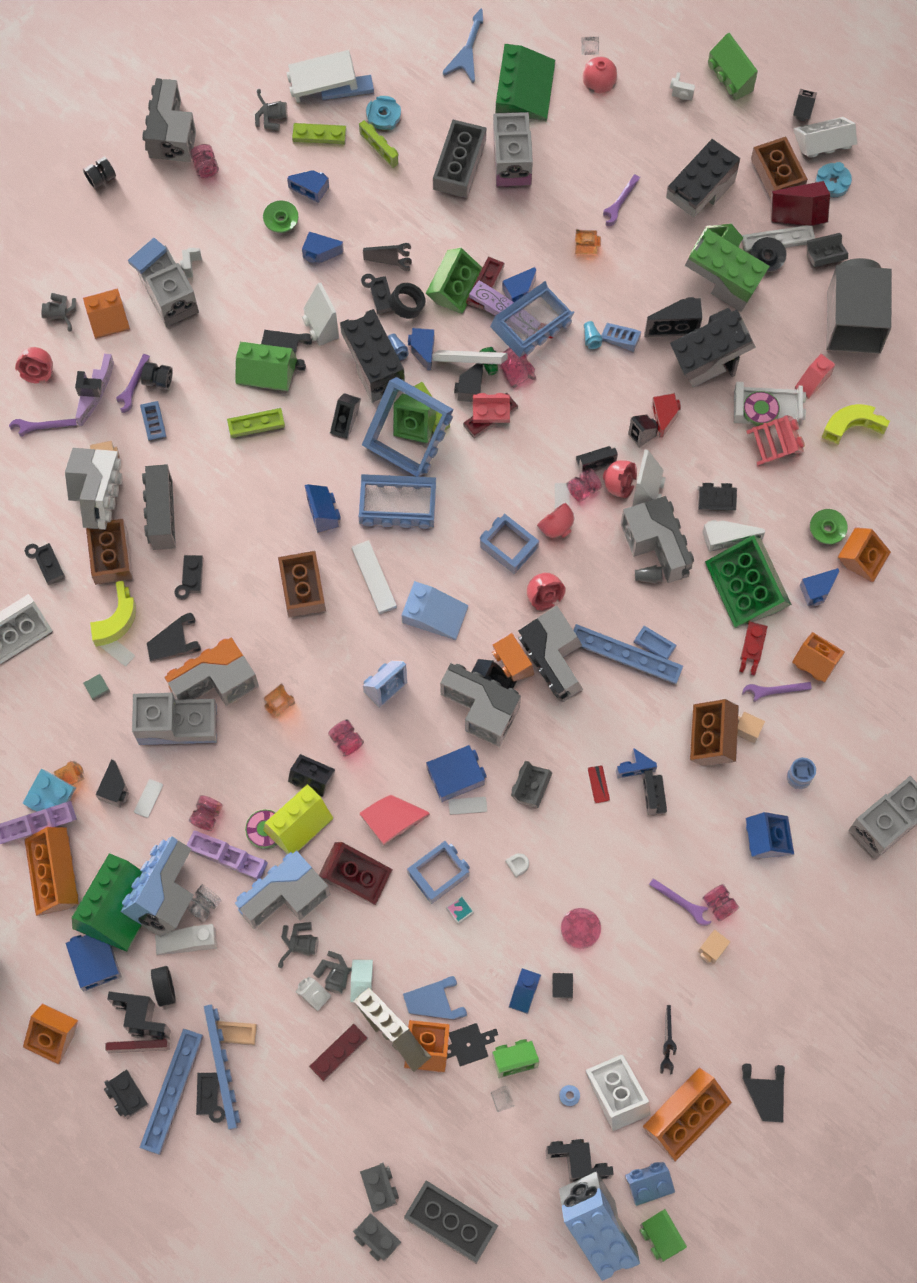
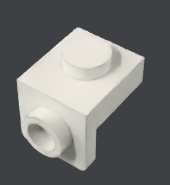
(681, 89)
(189, 255)
(313, 993)

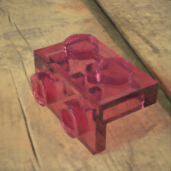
(517, 369)

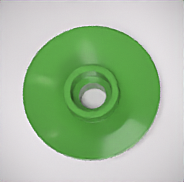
(278, 210)
(831, 519)

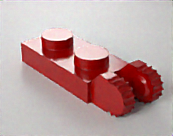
(753, 646)

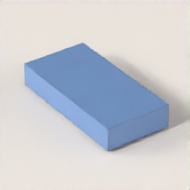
(147, 255)
(654, 643)

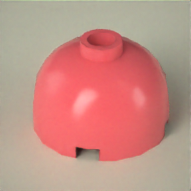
(600, 74)
(34, 365)
(619, 478)
(558, 522)
(545, 590)

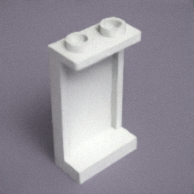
(321, 74)
(790, 402)

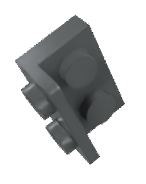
(378, 1187)
(376, 1237)

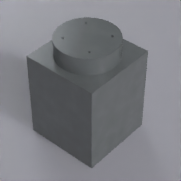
(859, 307)

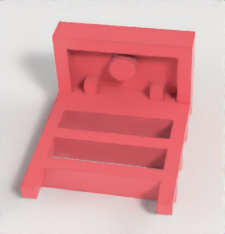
(788, 436)

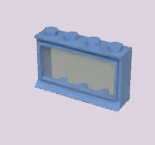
(532, 320)
(397, 501)

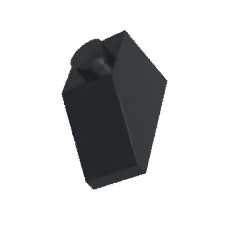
(804, 104)
(469, 383)
(345, 415)
(642, 429)
(493, 671)
(112, 787)

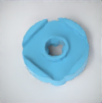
(383, 121)
(837, 171)

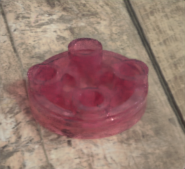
(580, 928)

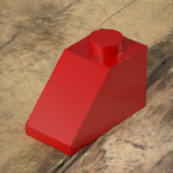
(665, 411)

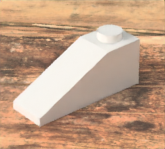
(727, 534)
(187, 940)

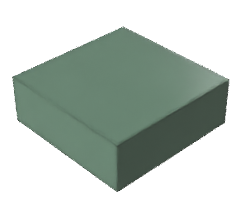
(96, 687)

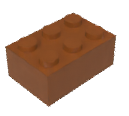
(778, 165)
(109, 553)
(301, 584)
(714, 732)

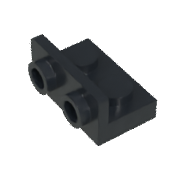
(597, 458)
(717, 497)
(310, 772)
(654, 793)
(126, 1094)

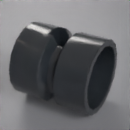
(93, 174)
(156, 375)

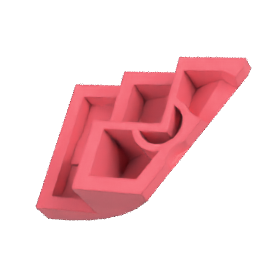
(392, 817)

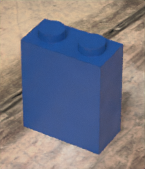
(456, 773)
(92, 961)

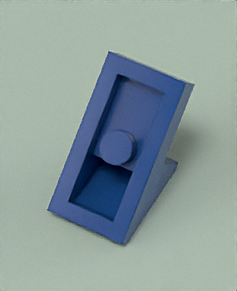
(641, 764)
(524, 991)

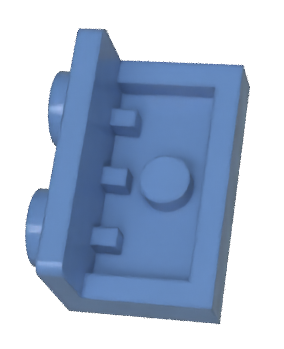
(650, 1183)

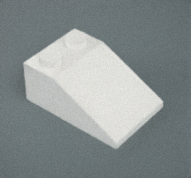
(321, 316)
(649, 480)
(618, 1092)

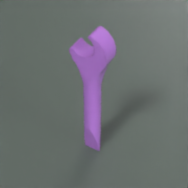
(613, 210)
(127, 394)
(26, 427)
(760, 692)
(695, 910)

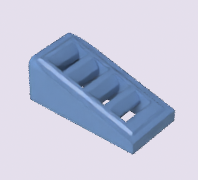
(624, 343)
(148, 407)

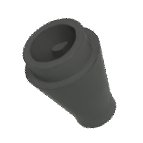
(649, 574)

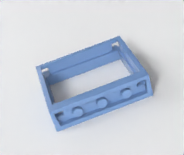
(371, 442)

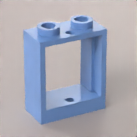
(525, 553)
(423, 885)

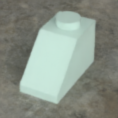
(361, 977)

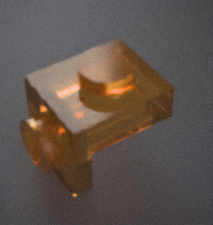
(70, 773)

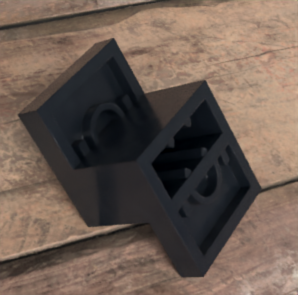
(139, 1015)
(578, 1159)

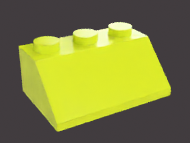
(298, 820)

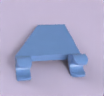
(433, 1001)

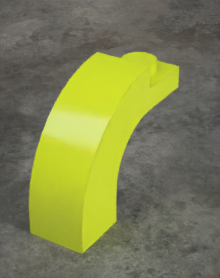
(853, 416)
(119, 623)

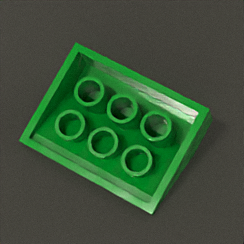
(525, 82)
(748, 582)
(101, 907)

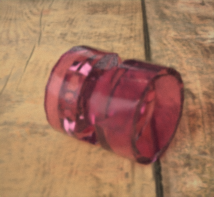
(204, 161)
(586, 483)
(344, 735)
(206, 812)
(721, 895)

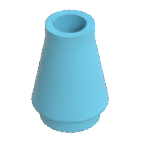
(592, 336)

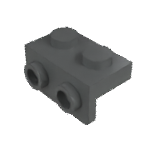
(826, 250)
(531, 784)

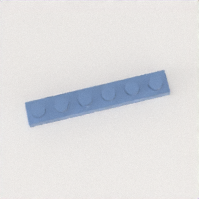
(628, 655)
(220, 1058)
(171, 1091)

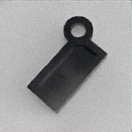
(380, 292)
(47, 562)
(191, 576)
(208, 1096)

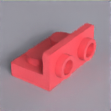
(491, 408)

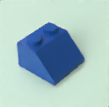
(322, 507)
(769, 835)

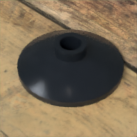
(770, 247)

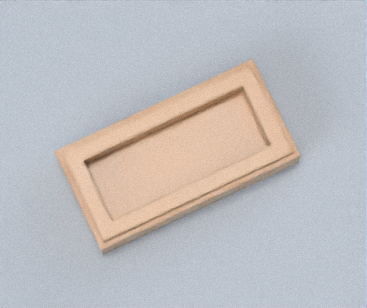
(238, 1032)

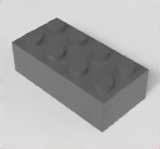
(459, 158)
(159, 507)
(451, 1222)

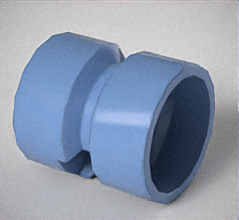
(801, 773)

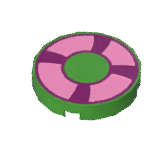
(761, 408)
(255, 828)

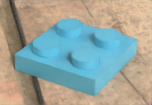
(48, 792)

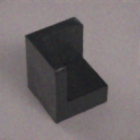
(87, 386)
(562, 985)

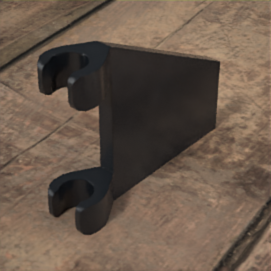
(389, 255)
(287, 340)
(172, 640)
(668, 1043)
(766, 1093)

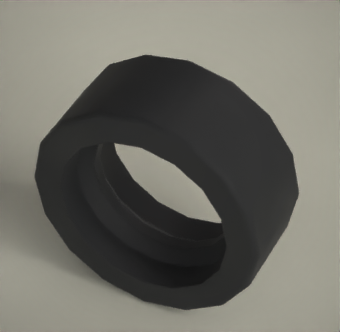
(401, 309)
(163, 986)

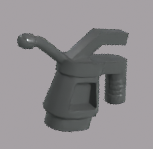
(273, 110)
(54, 310)
(299, 943)
(337, 978)

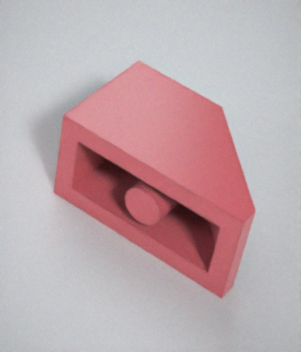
(816, 375)

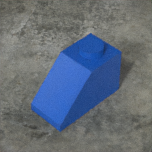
(309, 184)
(321, 248)
(519, 285)
(422, 345)
(817, 587)

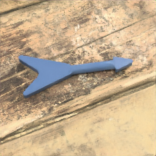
(464, 58)

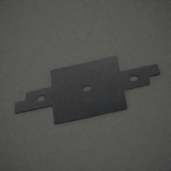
(472, 1035)

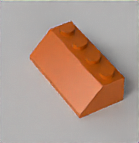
(51, 870)
(687, 1114)

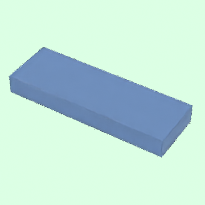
(364, 85)

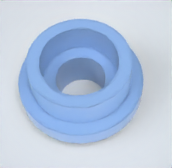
(569, 1102)

